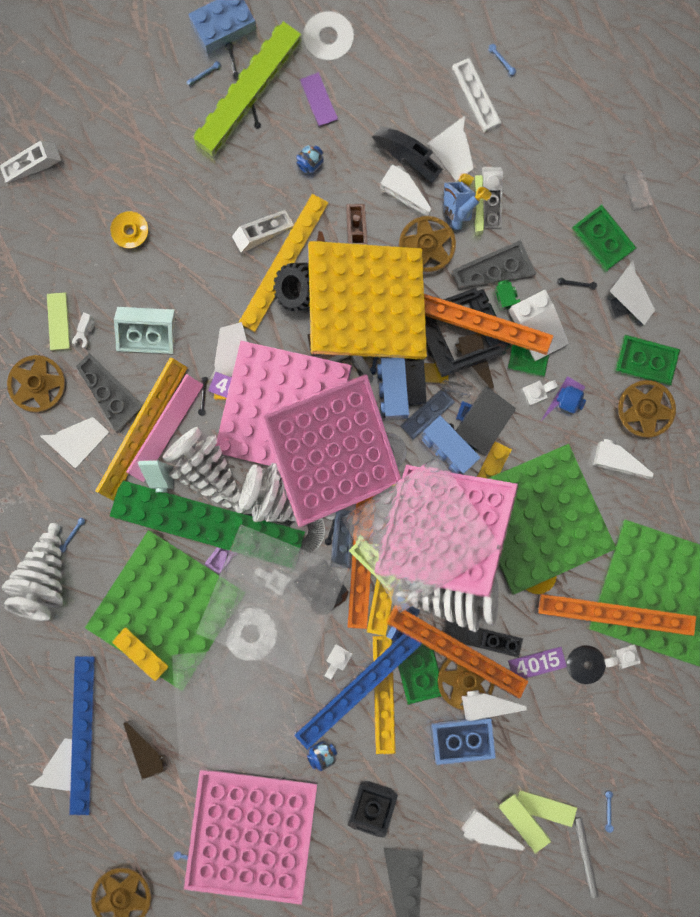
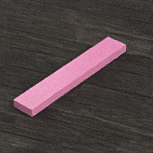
(166, 424)

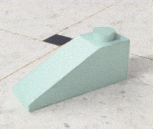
(156, 475)

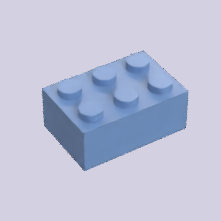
(222, 23)
(393, 389)
(449, 446)
(463, 741)

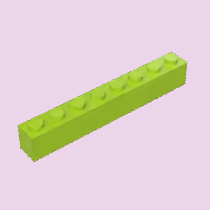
(247, 89)

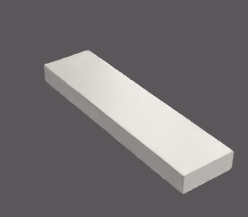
(476, 95)

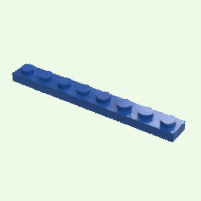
(356, 690)
(82, 735)

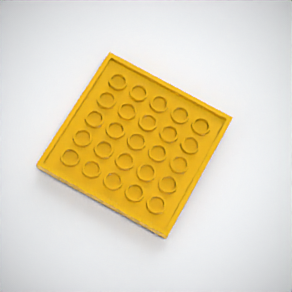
(366, 300)

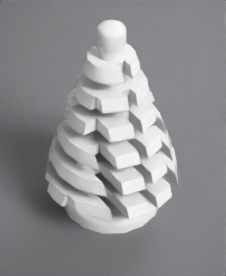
(203, 468)
(267, 495)
(37, 579)
(462, 606)

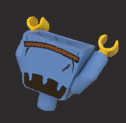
(461, 200)

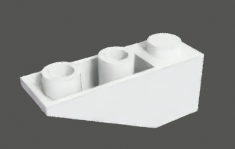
(493, 207)

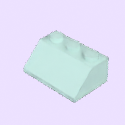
(144, 330)

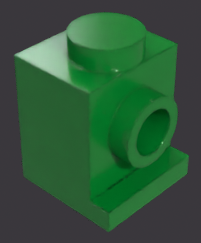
(506, 295)

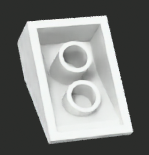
(540, 314)

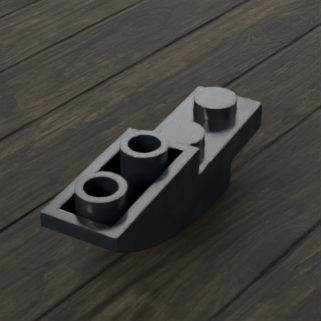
(404, 146)
(415, 381)
(485, 639)

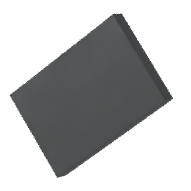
(485, 420)

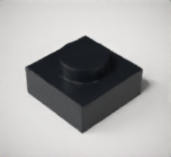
(617, 308)

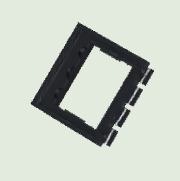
(439, 349)

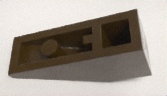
(470, 344)
(146, 754)

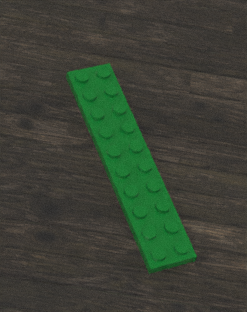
(191, 518)

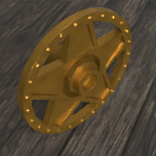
(429, 241)
(35, 383)
(647, 408)
(462, 682)
(121, 896)

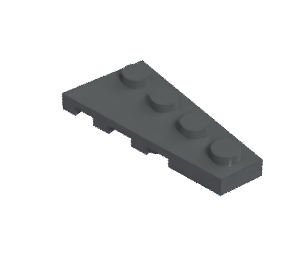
(501, 265)
(111, 395)
(405, 880)

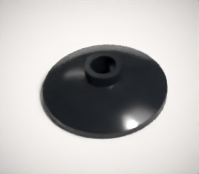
(576, 662)

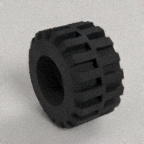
(287, 289)

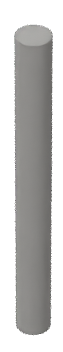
(586, 857)

